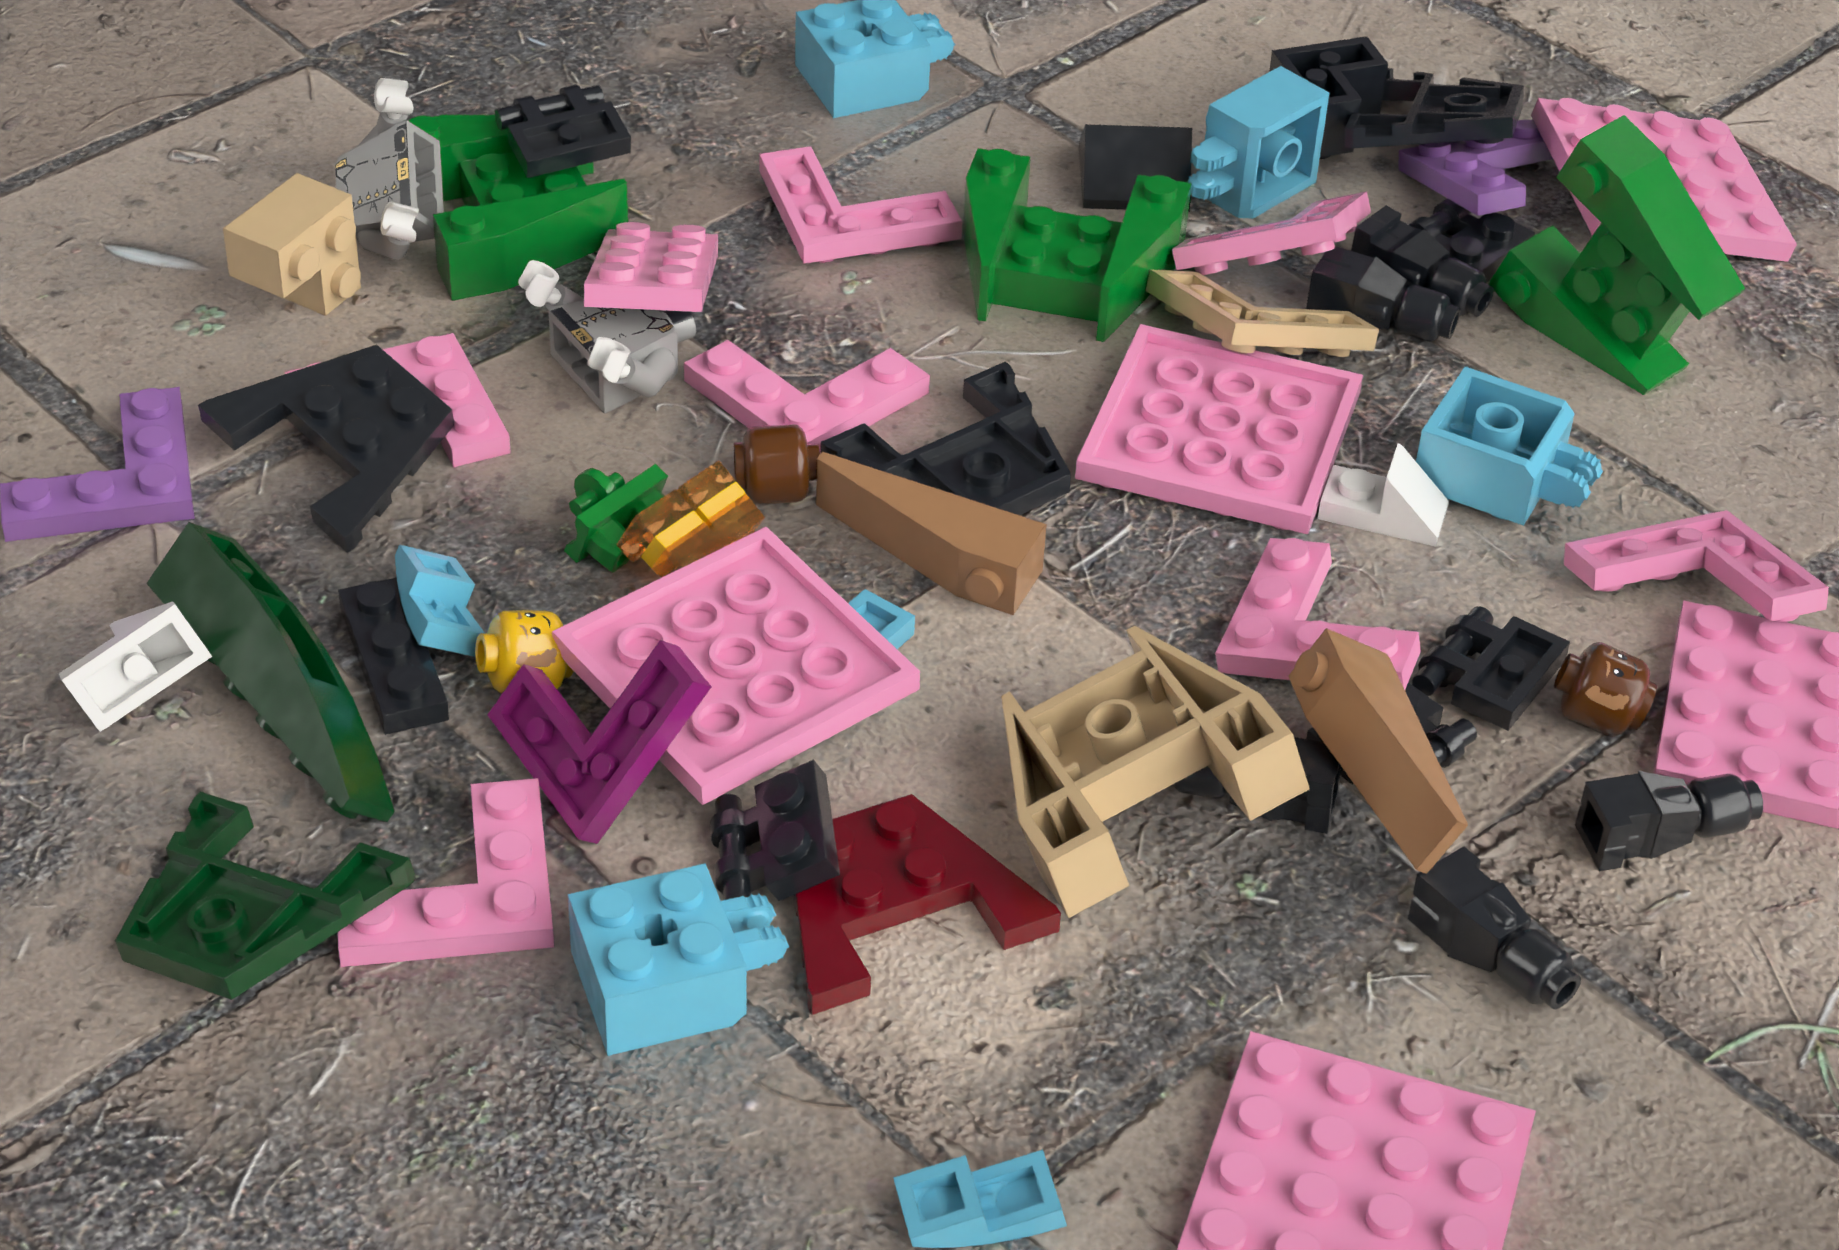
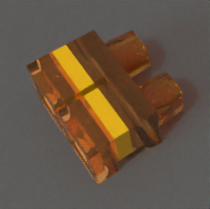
(691, 522)

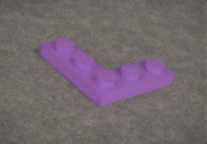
(1474, 171)
(148, 491)

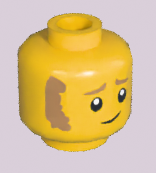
(520, 639)

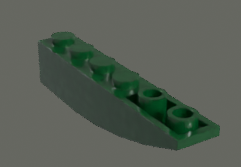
(275, 666)

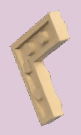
(1246, 326)

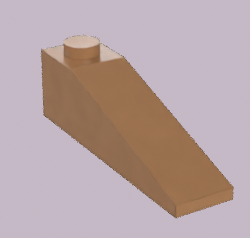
(946, 537)
(1377, 739)

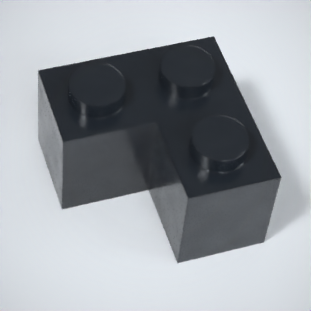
(1351, 74)

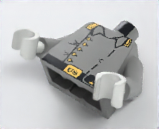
(393, 177)
(608, 350)

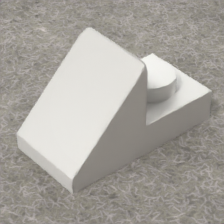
(1396, 505)
(135, 664)

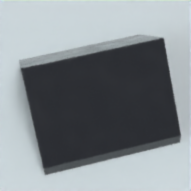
(1118, 153)

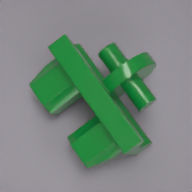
(606, 509)

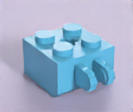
(867, 54)
(1260, 144)
(1504, 448)
(668, 955)

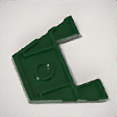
(238, 925)

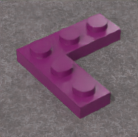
(598, 773)

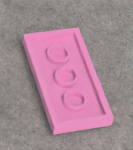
(652, 268)

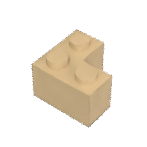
(298, 245)

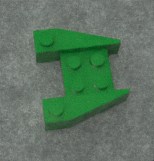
(505, 213)
(1064, 259)
(1636, 273)

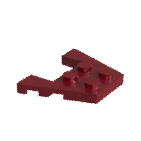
(895, 868)

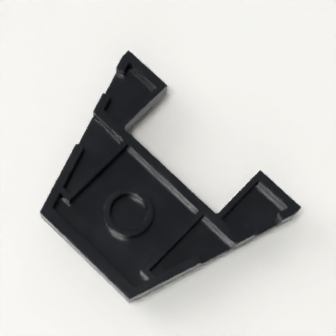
(1439, 113)
(359, 413)
(993, 462)

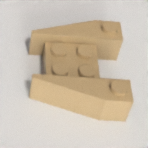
(1127, 740)

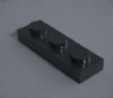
(392, 661)

